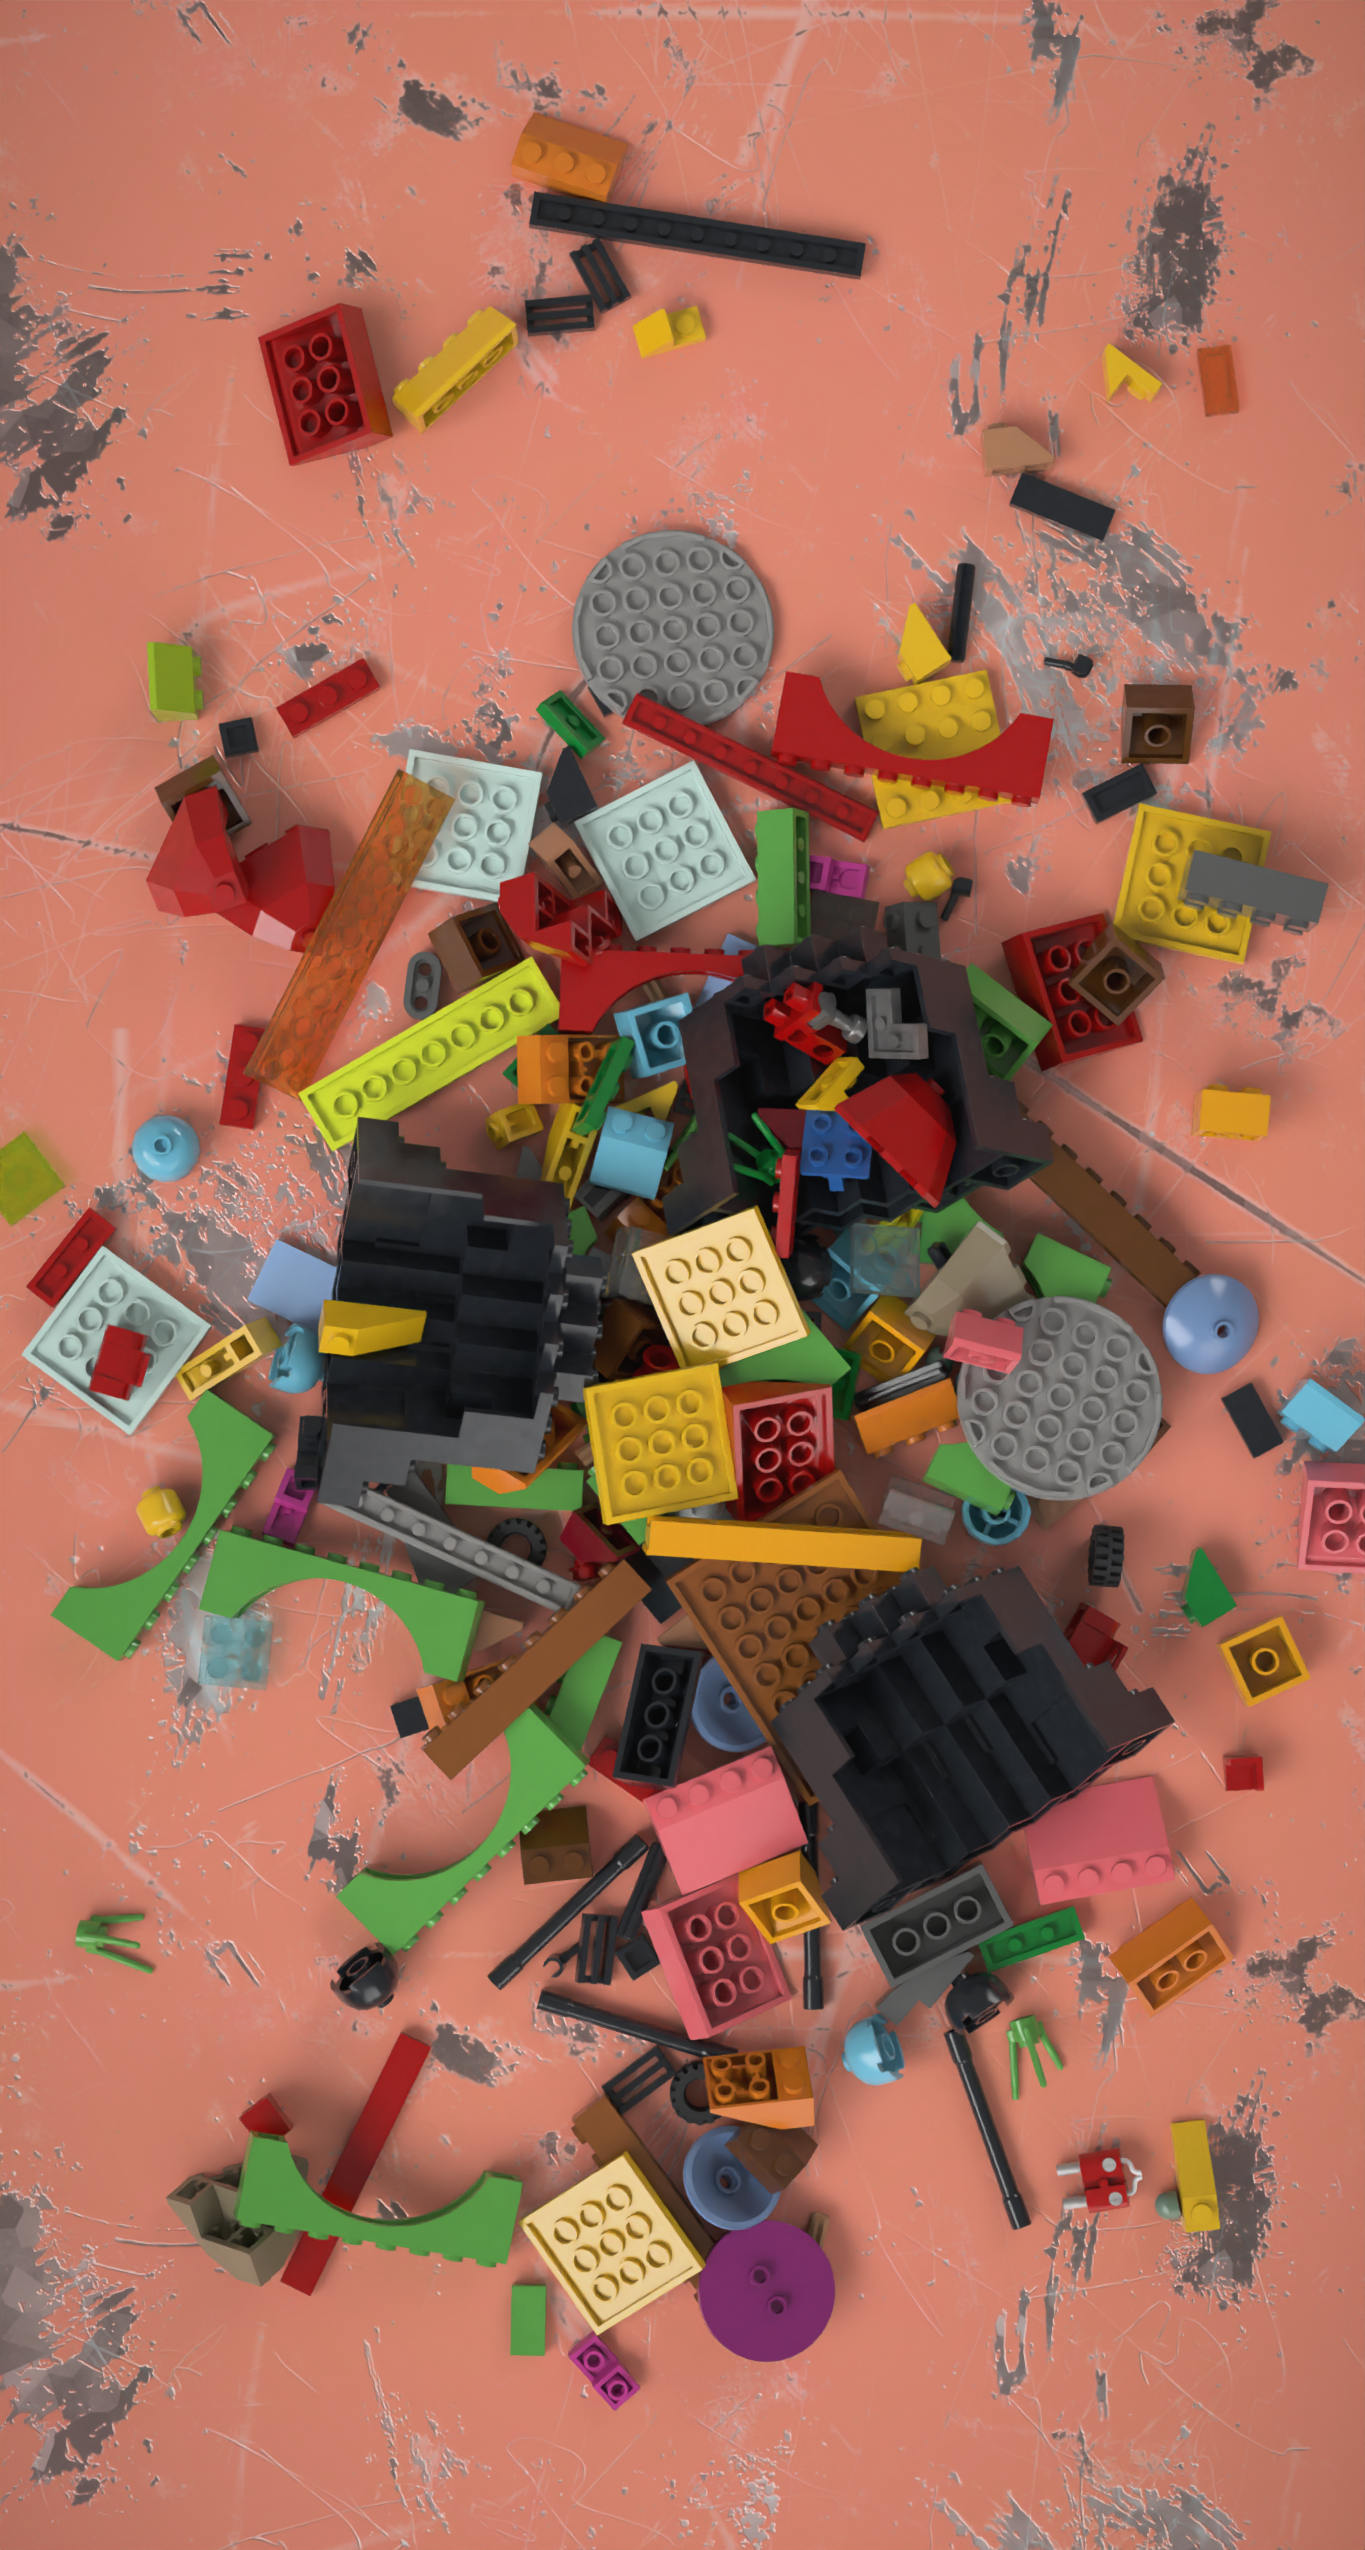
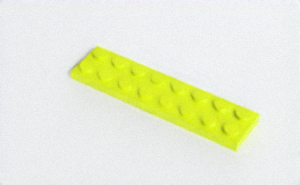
(432, 1053)

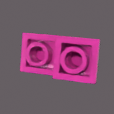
(604, 2370)

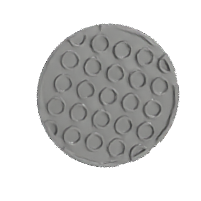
(675, 625)
(1073, 1407)

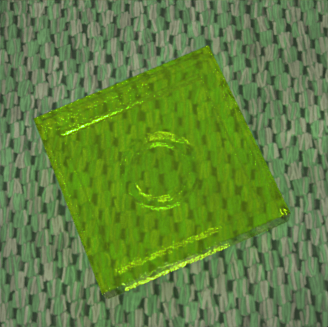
(25, 1179)

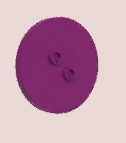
(766, 2291)

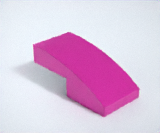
(838, 876)
(288, 1510)

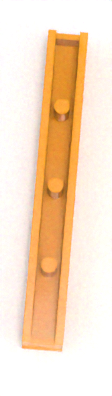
(781, 1543)

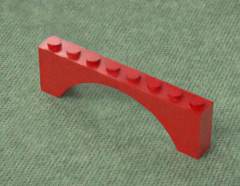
(815, 734)
(595, 988)

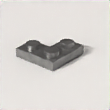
(886, 1032)

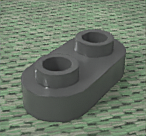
(422, 986)

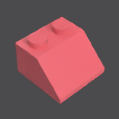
(984, 1341)

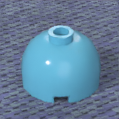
(166, 1148)
(297, 1363)
(997, 1529)
(872, 2052)

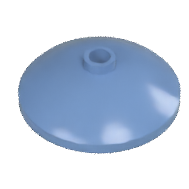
(1196, 1315)
(722, 1724)
(731, 2208)

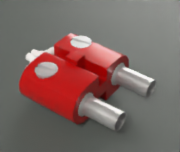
(1102, 2180)

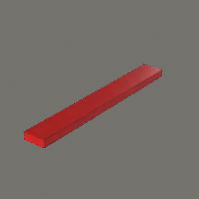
(750, 767)
(359, 2155)

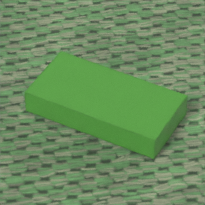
(528, 2319)

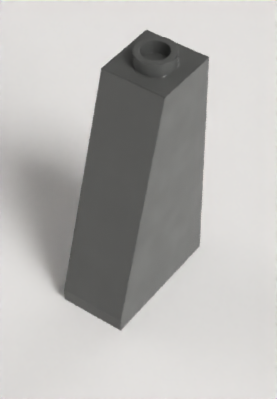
(425, 1565)

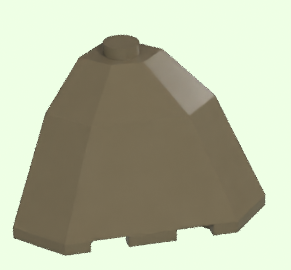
(973, 1278)
(208, 2214)

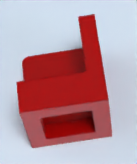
(1243, 1772)
(266, 2117)

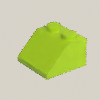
(174, 682)

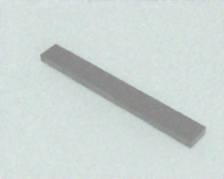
(462, 1549)

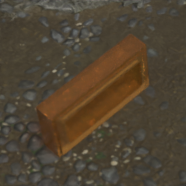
(1217, 380)

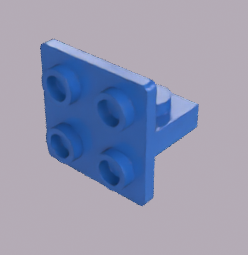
(833, 1149)

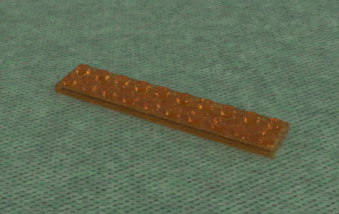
(349, 935)

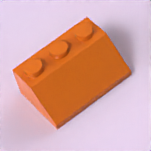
(568, 159)
(907, 1418)
(564, 1430)
(1171, 1956)

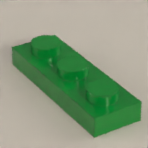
(604, 1086)
(1031, 1938)

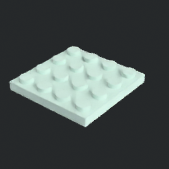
(485, 828)
(665, 851)
(123, 1297)

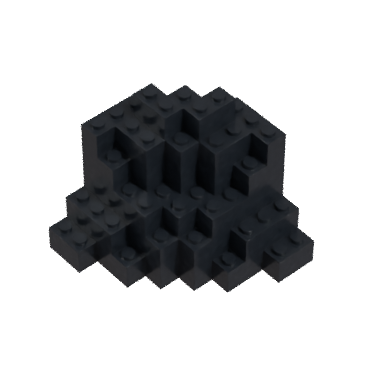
(742, 1067)
(502, 1325)
(949, 1730)

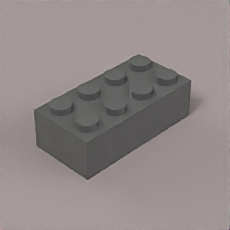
(1252, 892)
(936, 1924)

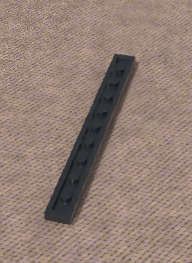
(697, 235)

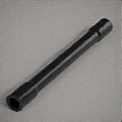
(515, 1962)
(812, 1981)
(566, 2007)
(1012, 2198)

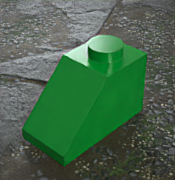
(1203, 1591)

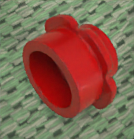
(584, 1571)

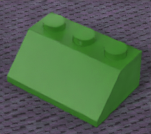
(1005, 1025)

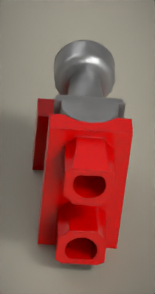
(813, 1022)

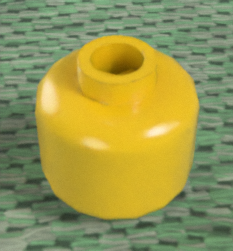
(928, 876)
(161, 1512)

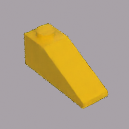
(566, 1151)
(366, 1328)
(228, 1357)
(1194, 2176)

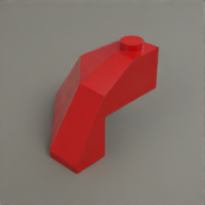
(197, 862)
(288, 888)
(557, 925)
(908, 1128)

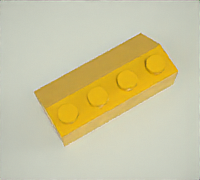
(456, 368)

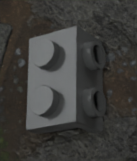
(913, 927)

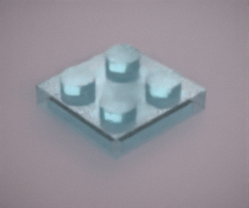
(884, 1260)
(235, 1652)

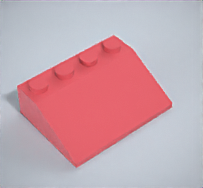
(1332, 1517)
(726, 1820)
(1100, 1843)
(715, 1959)

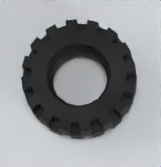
(526, 1529)
(1106, 1556)
(678, 2097)

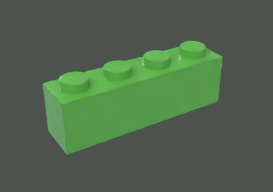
(783, 877)
(552, 1490)
(582, 1690)

